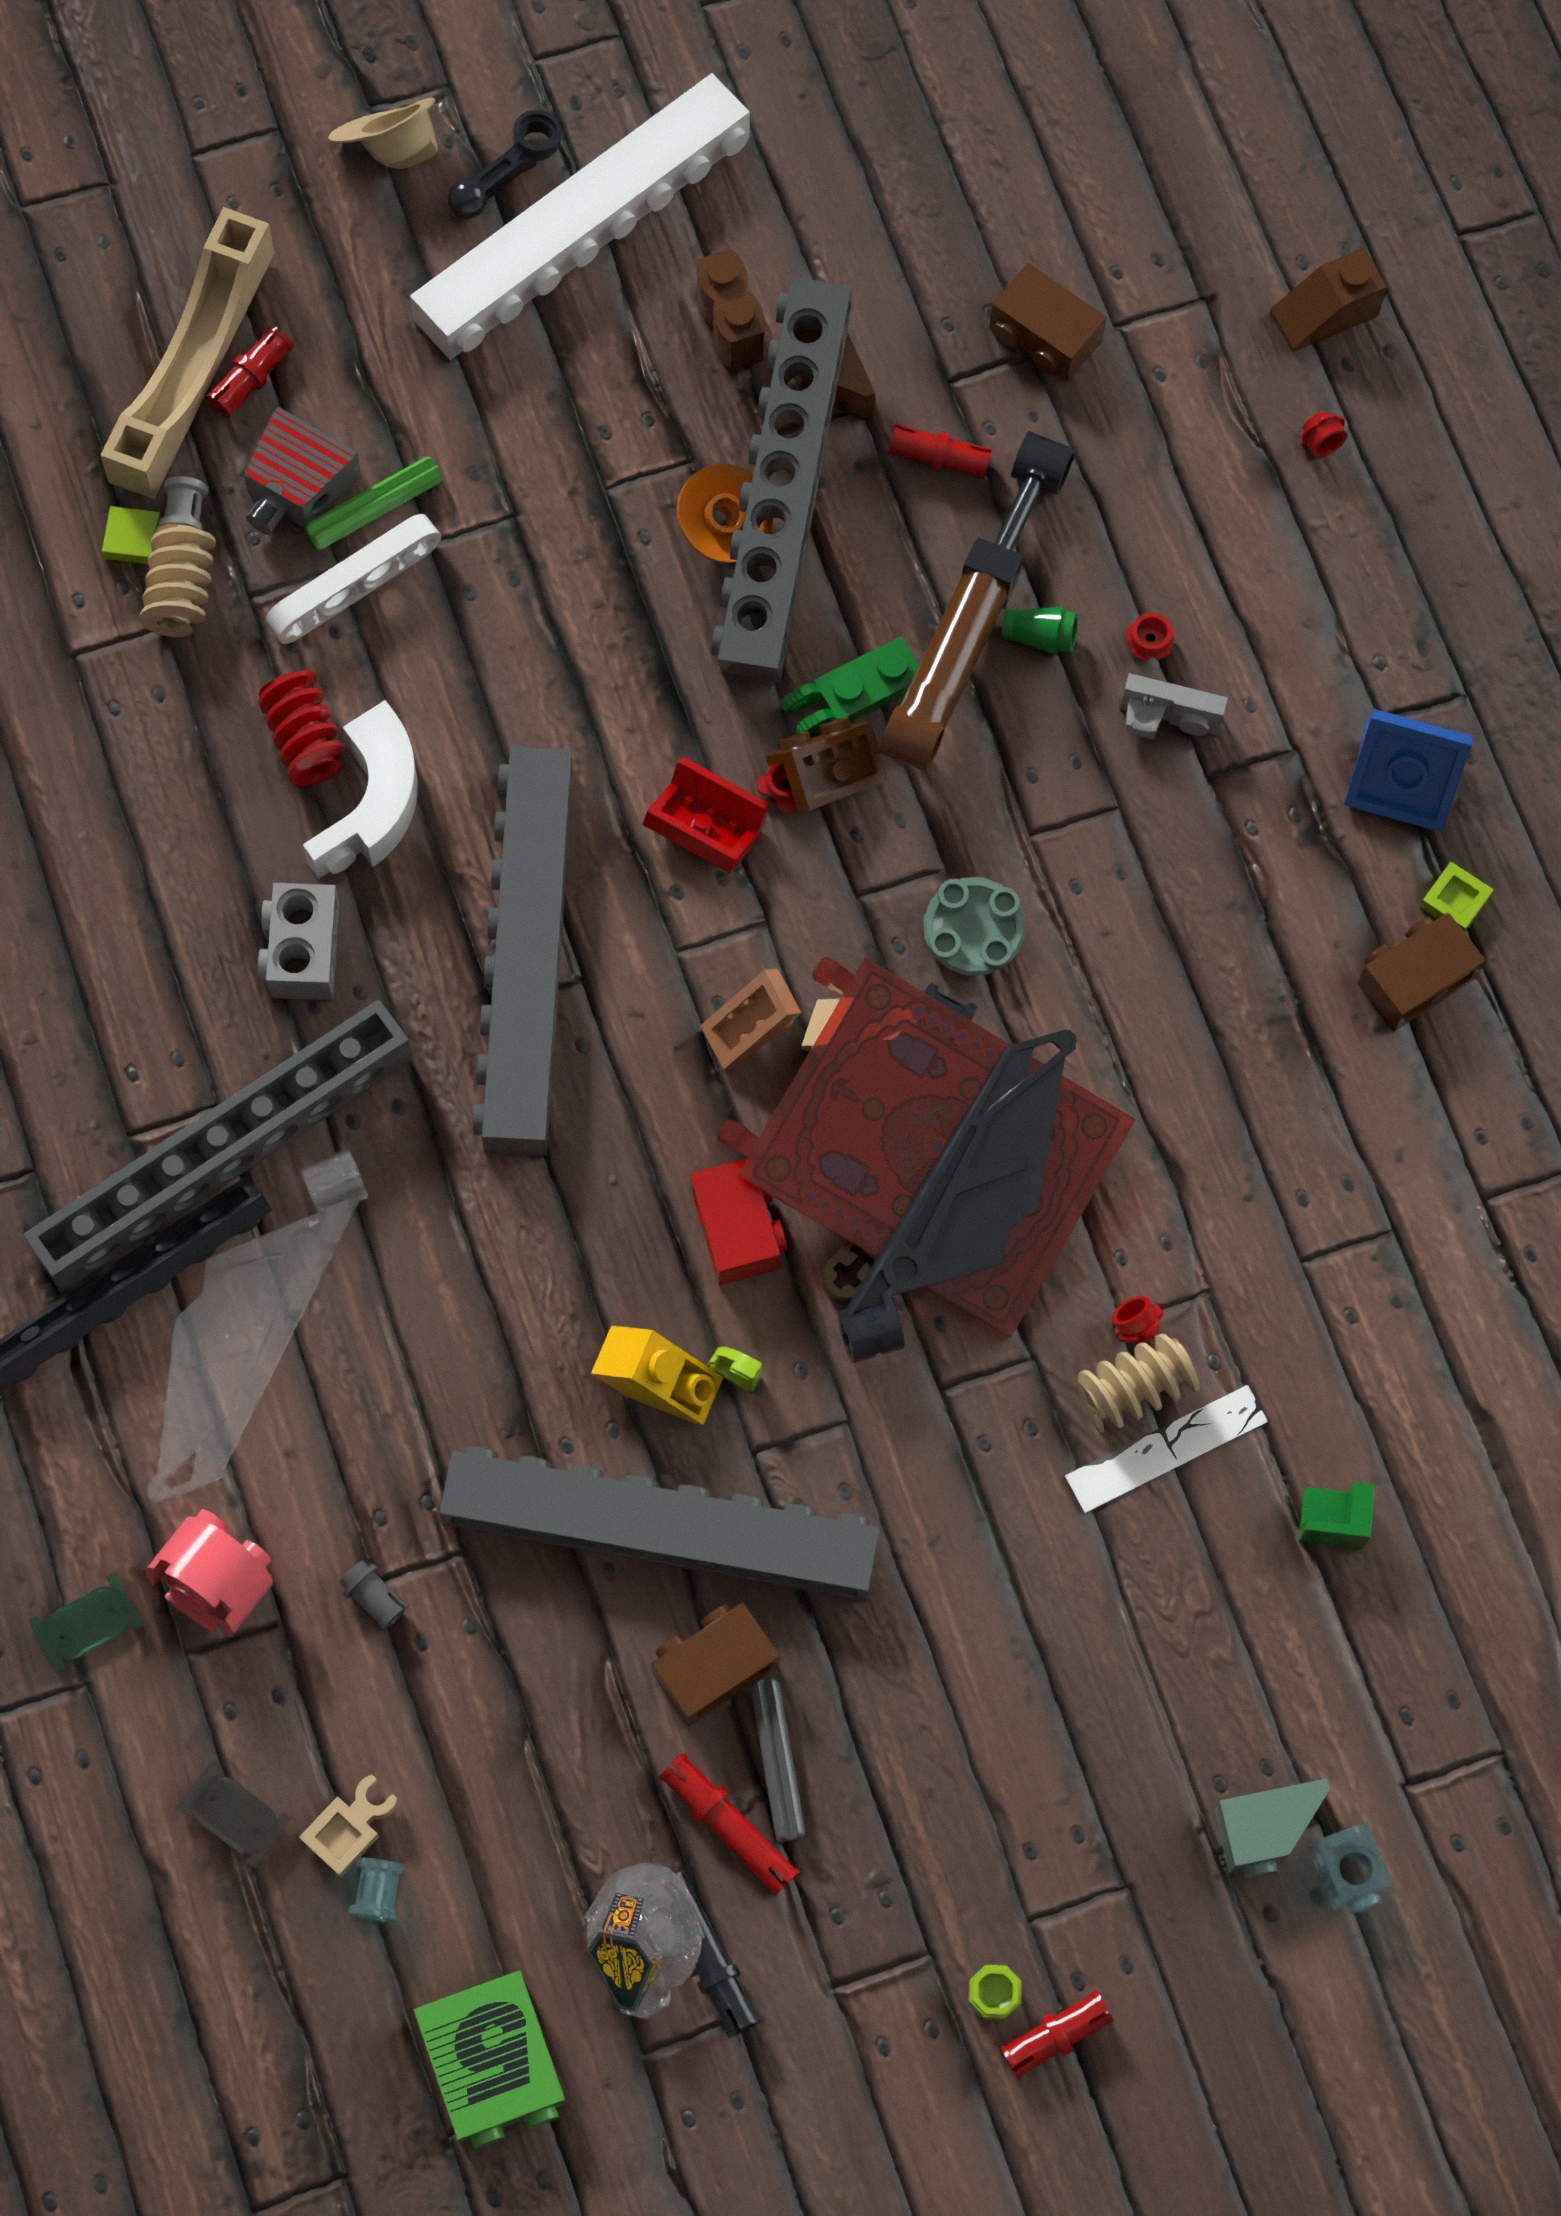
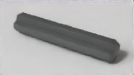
(777, 1760)

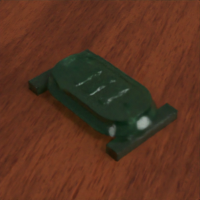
(86, 1623)

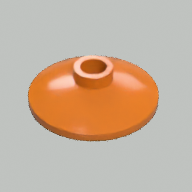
(710, 490)

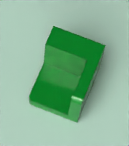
(1337, 1516)

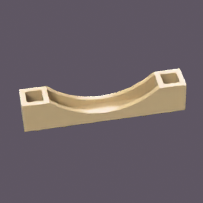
(160, 416)

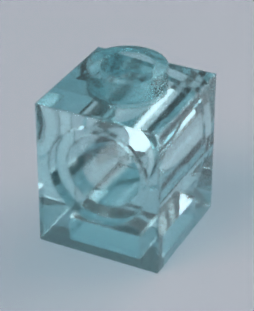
(1356, 1844)

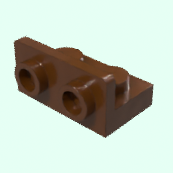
(830, 764)

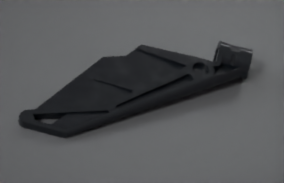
(971, 1197)

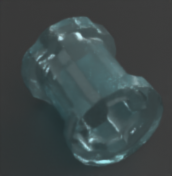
(377, 1889)

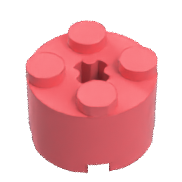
(211, 1573)

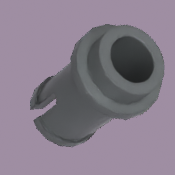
(373, 1594)

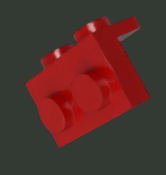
(707, 815)

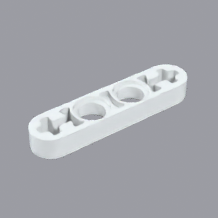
(353, 578)

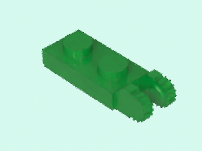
(855, 686)

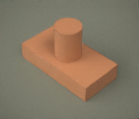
(751, 1019)

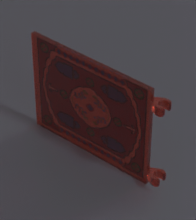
(878, 1112)

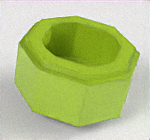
(994, 1992)

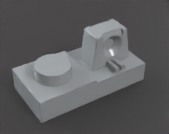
(1152, 700)

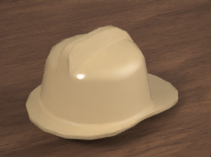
(394, 136)

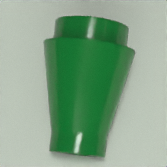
(1042, 628)

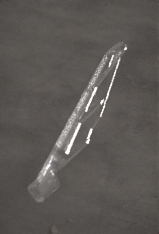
(241, 1325)

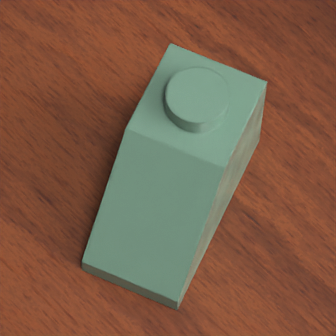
(1266, 1826)

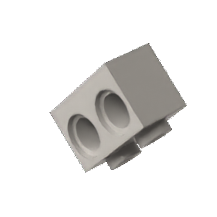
(309, 941)

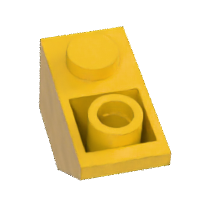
(656, 1373)

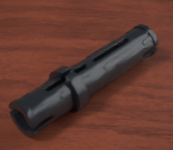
(720, 1977)

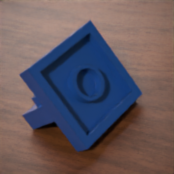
(1407, 770)

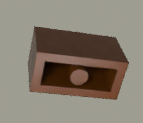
(1047, 323)
(1420, 970)
(714, 1662)

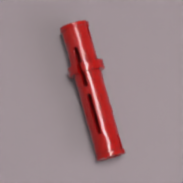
(728, 1824)

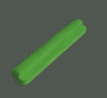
(373, 502)

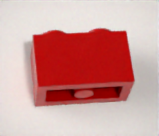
(736, 1223)

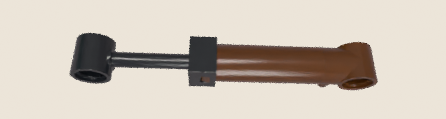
(982, 592)

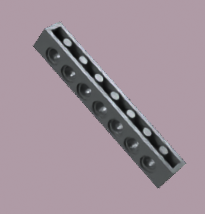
(763, 651)
(219, 1146)

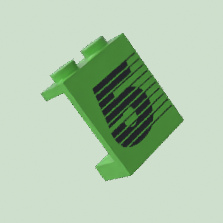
(490, 2060)

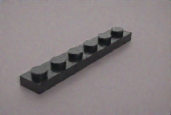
(129, 1279)

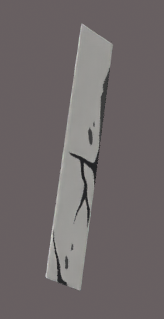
(1166, 1448)

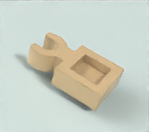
(343, 1832)

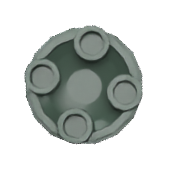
(974, 925)

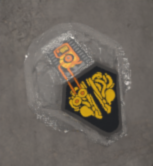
(643, 1937)

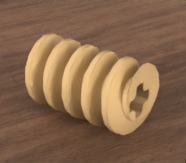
(176, 580)
(1136, 1380)

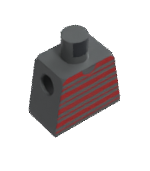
(296, 473)

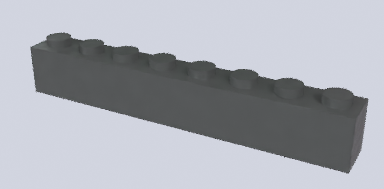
(527, 951)
(659, 1524)

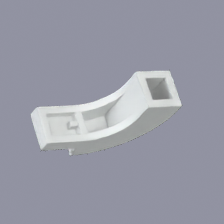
(388, 806)

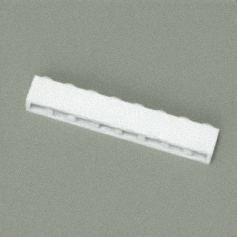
(581, 217)

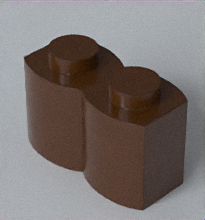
(730, 310)

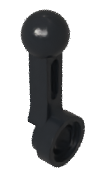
(469, 197)

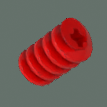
(301, 728)

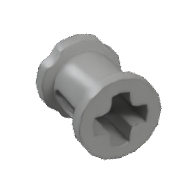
(184, 501)

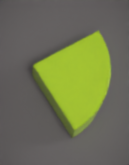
(736, 1367)

